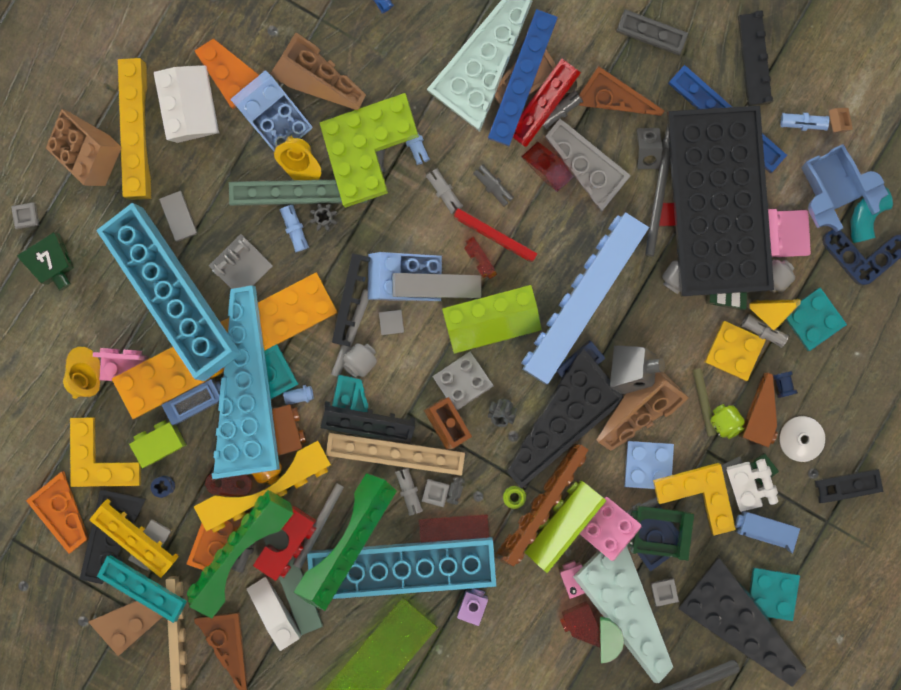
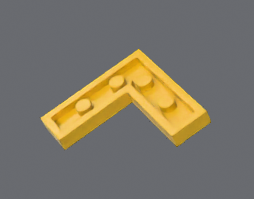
(83, 460)
(705, 480)

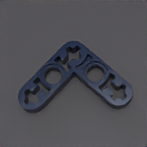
(860, 262)

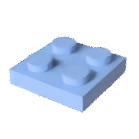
(647, 463)

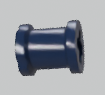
(784, 384)
(157, 491)

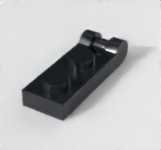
(849, 485)

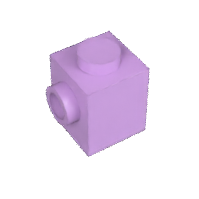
(472, 606)

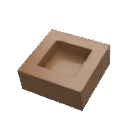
(840, 120)

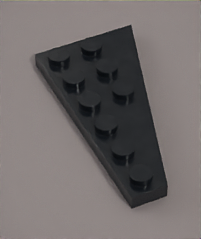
(571, 412)
(734, 616)

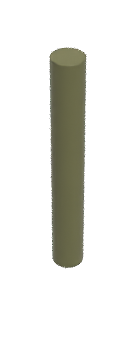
(704, 401)

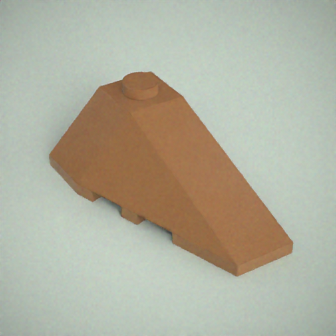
(308, 72)
(640, 409)

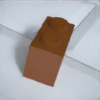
(447, 423)
(287, 432)

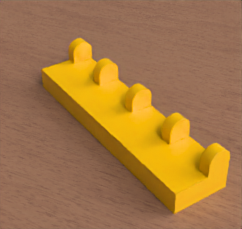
(133, 539)

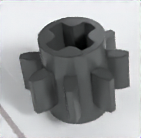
(326, 224)
(502, 412)

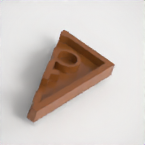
(609, 93)
(225, 637)

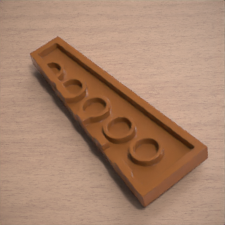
(513, 547)

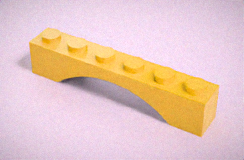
(134, 159)
(219, 509)

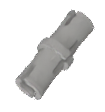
(444, 191)
(764, 331)
(409, 491)

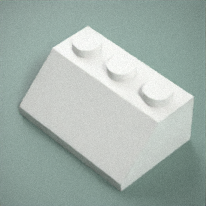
(186, 103)

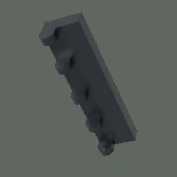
(755, 58)
(347, 299)
(367, 423)

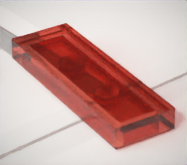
(454, 528)

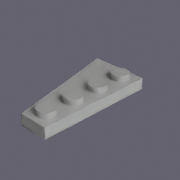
(590, 166)

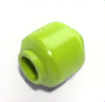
(727, 421)

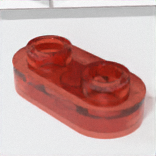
(474, 250)
(229, 485)

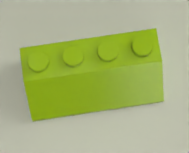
(492, 319)
(564, 525)

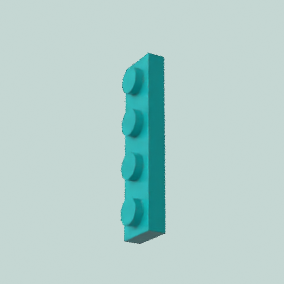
(141, 588)

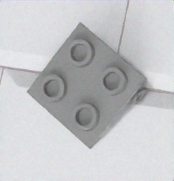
(240, 264)
(463, 381)

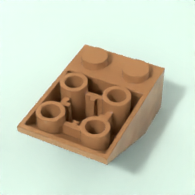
(83, 149)

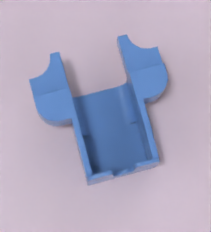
(837, 183)

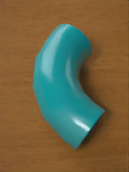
(863, 221)

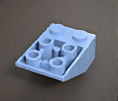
(270, 111)
(384, 264)

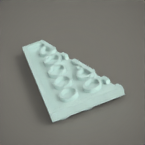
(476, 70)
(621, 597)

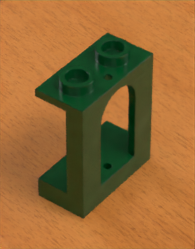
(678, 551)

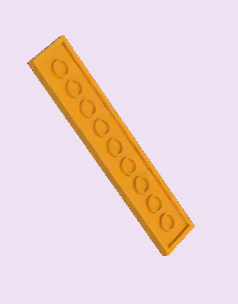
(281, 318)

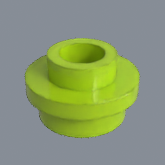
(514, 504)

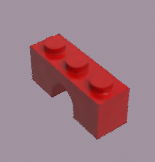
(275, 561)

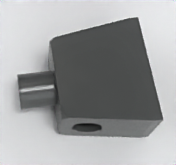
(634, 368)

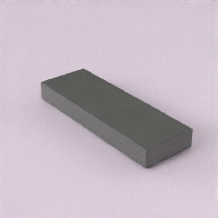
(652, 32)

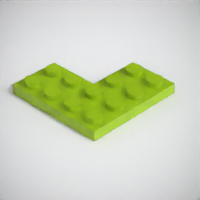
(356, 138)

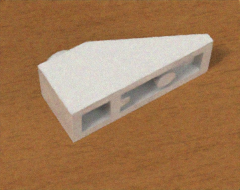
(274, 614)

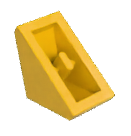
(774, 311)

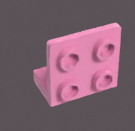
(789, 233)
(114, 363)
(610, 529)

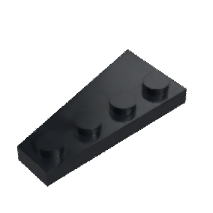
(99, 543)

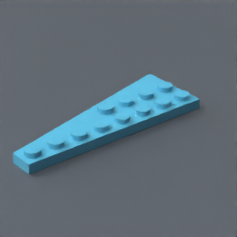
(246, 419)

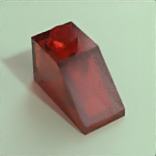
(547, 166)
(581, 624)

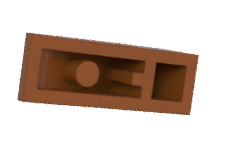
(761, 417)

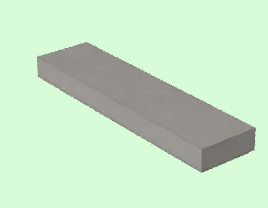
(436, 285)

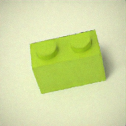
(157, 444)

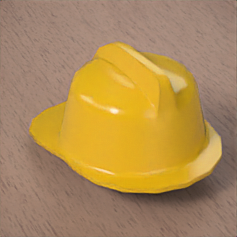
(297, 159)
(82, 373)

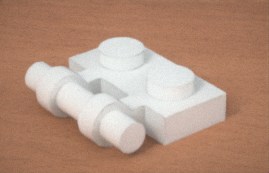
(745, 486)

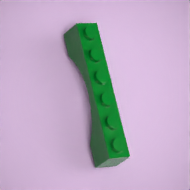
(266, 518)
(324, 579)

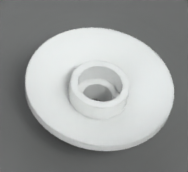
(791, 436)

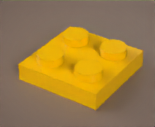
(735, 351)

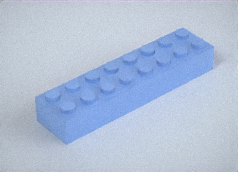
(585, 298)

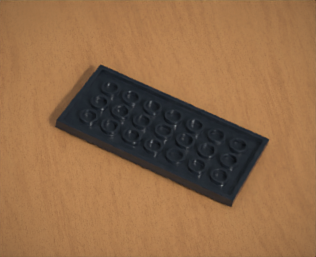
(720, 201)

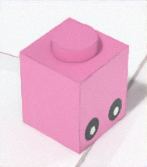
(567, 572)

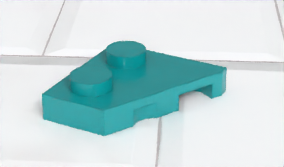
(350, 392)

